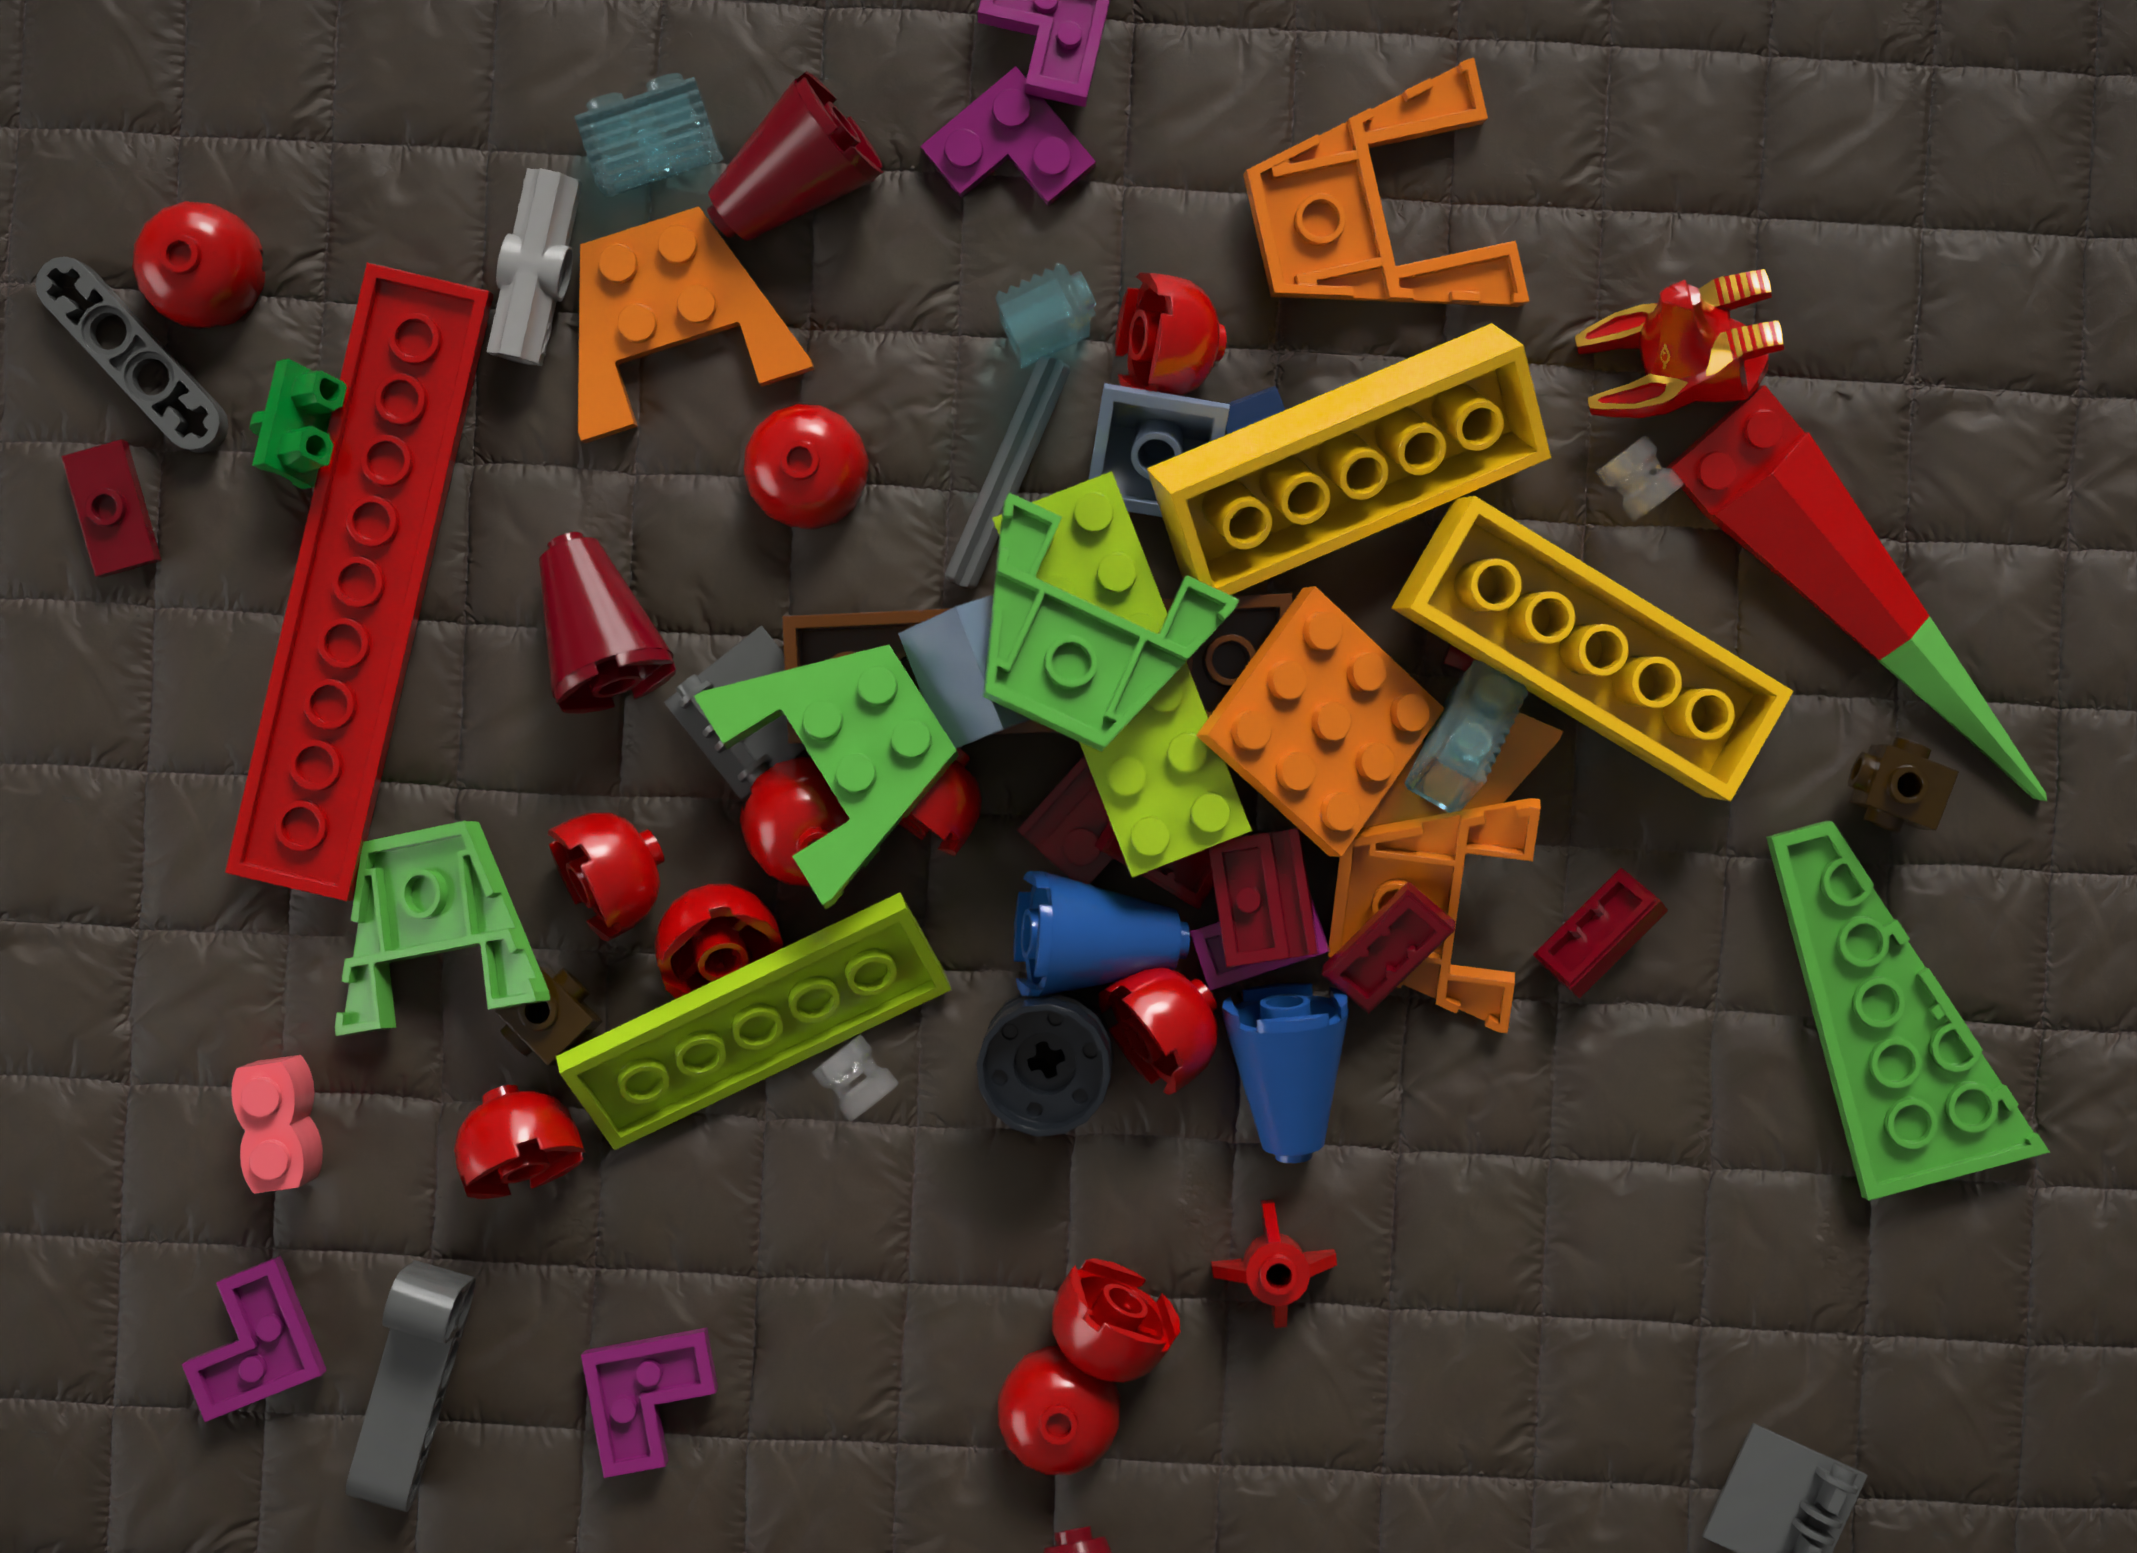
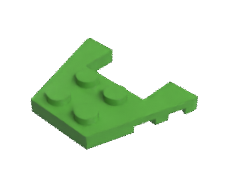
(1070, 658)
(866, 737)
(426, 898)

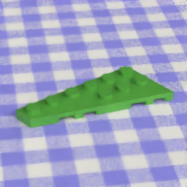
(1897, 1052)

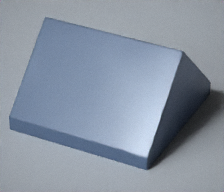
(1145, 429)
(950, 670)

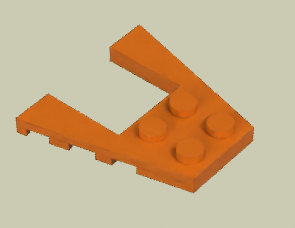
(1325, 218)

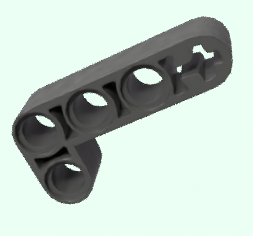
(426, 1327)

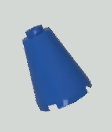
(1090, 935)
(1288, 1062)

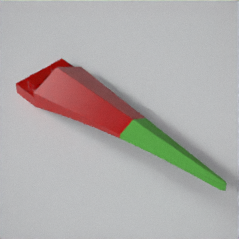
(1791, 511)

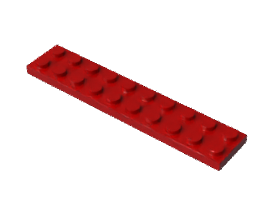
(359, 583)

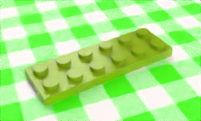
(1156, 776)
(754, 1022)

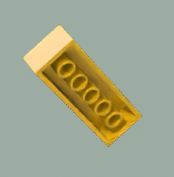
(1352, 461)
(1592, 648)

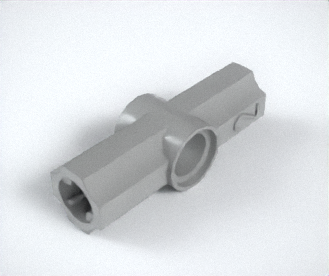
(534, 267)

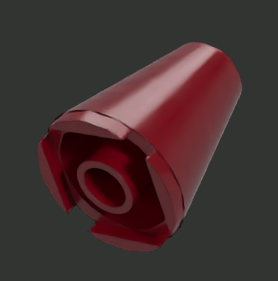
(792, 163)
(596, 629)

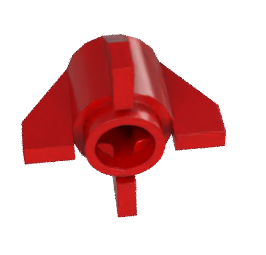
(1270, 1250)

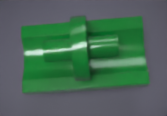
(296, 422)

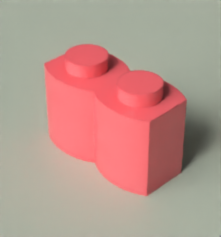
(280, 1138)

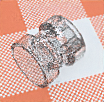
(1639, 478)
(845, 1067)

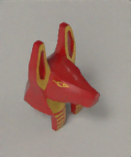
(1687, 347)

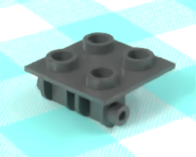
(749, 758)
(1783, 1498)

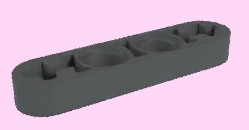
(129, 358)

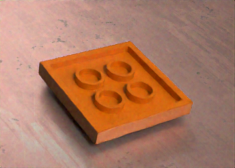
(1321, 721)

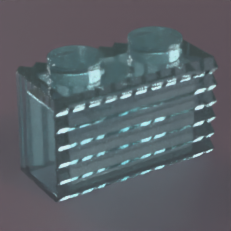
(648, 134)
(1046, 313)
(1466, 737)

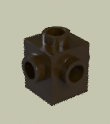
(1920, 791)
(564, 1029)

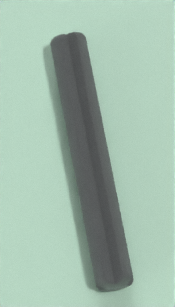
(1007, 470)

